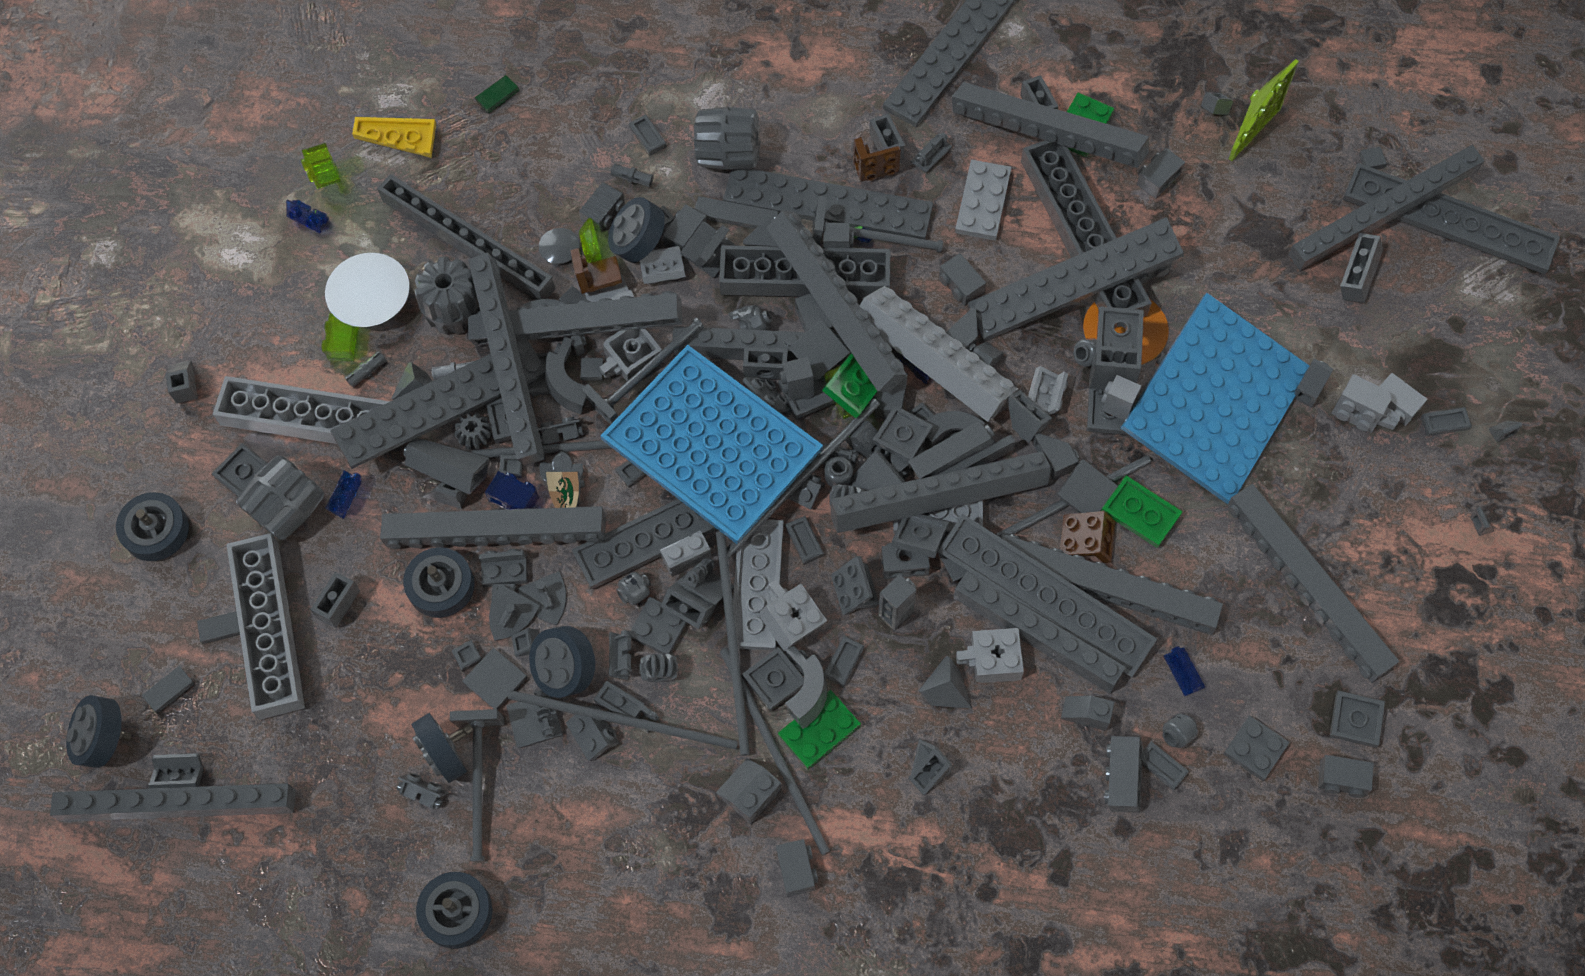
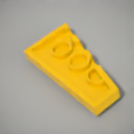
(397, 133)

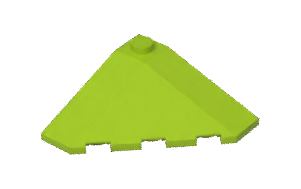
(1263, 107)

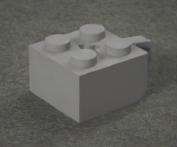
(628, 352)
(1365, 405)
(783, 605)
(984, 661)

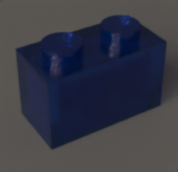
(511, 493)

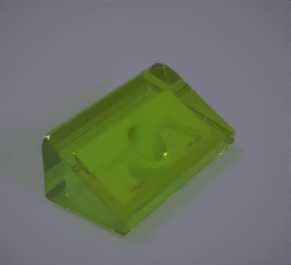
(589, 242)

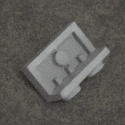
(662, 265)
(1048, 389)

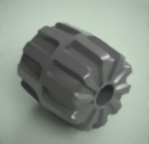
(727, 138)
(446, 295)
(280, 497)

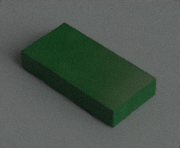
(497, 94)

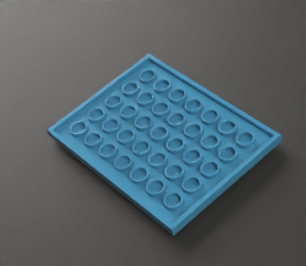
(1216, 398)
(712, 443)

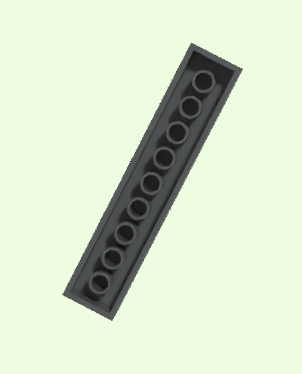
(1077, 215)

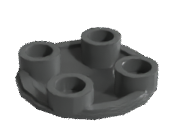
(556, 246)

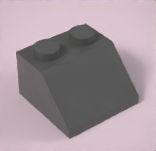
(750, 790)

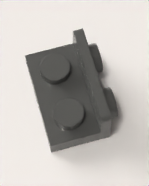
(503, 567)

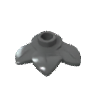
(560, 463)

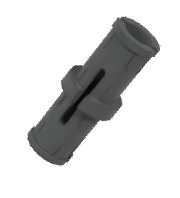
(632, 175)
(365, 369)

